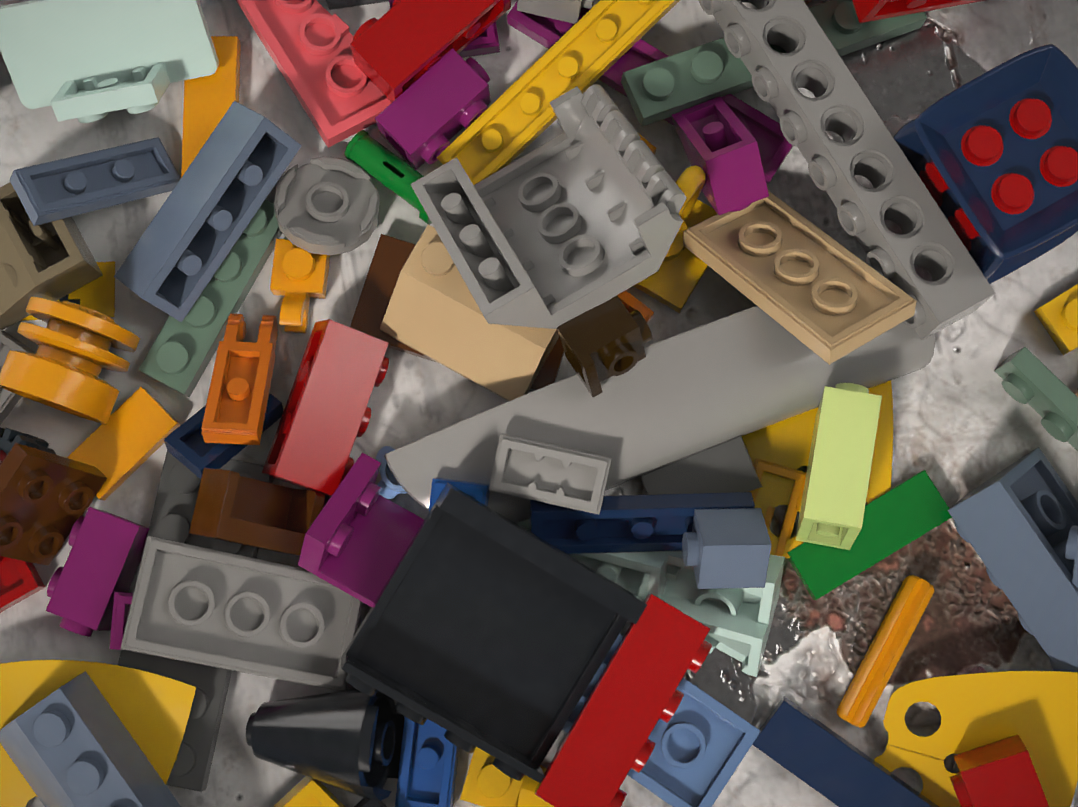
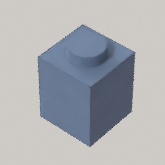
(728, 548)

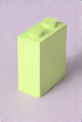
(839, 466)

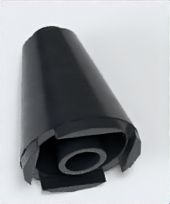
(332, 738)

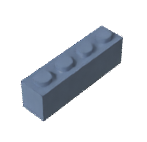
(207, 211)

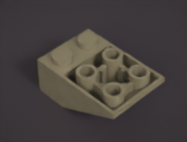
(38, 259)

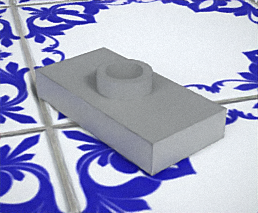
(550, 473)

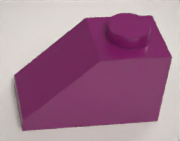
(725, 152)

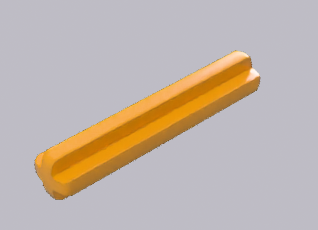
(885, 651)

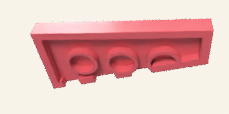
(317, 64)

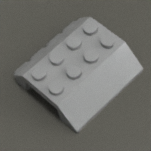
(561, 221)

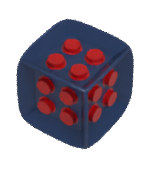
(1004, 159)

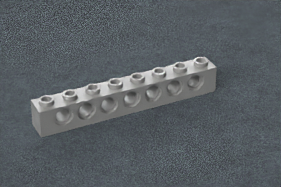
(867, 151)

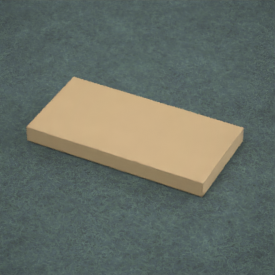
(800, 276)

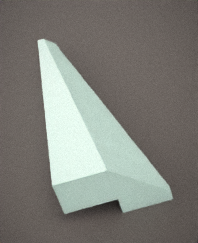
(736, 616)

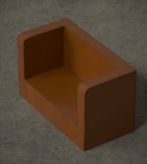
(254, 511)

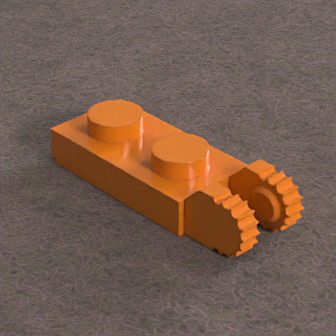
(240, 384)

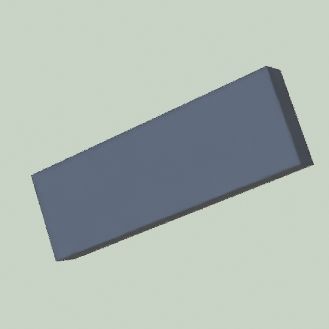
(94, 180)

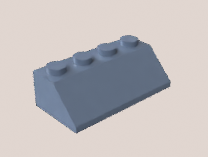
(1021, 534)
(81, 753)

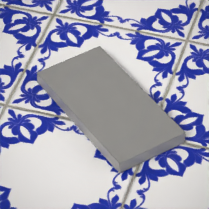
(240, 615)

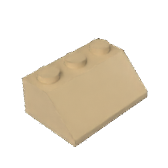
(441, 320)

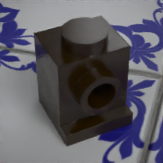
(604, 342)

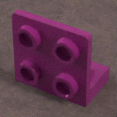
(358, 535)

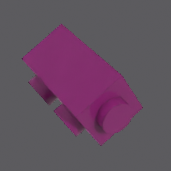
(435, 109)
(101, 562)

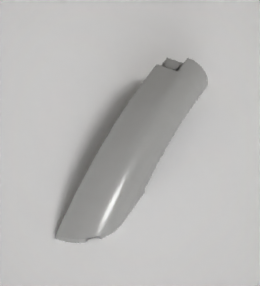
(668, 407)

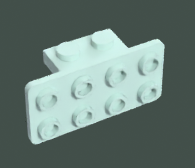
(103, 53)

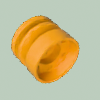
(68, 359)

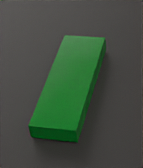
(887, 526)

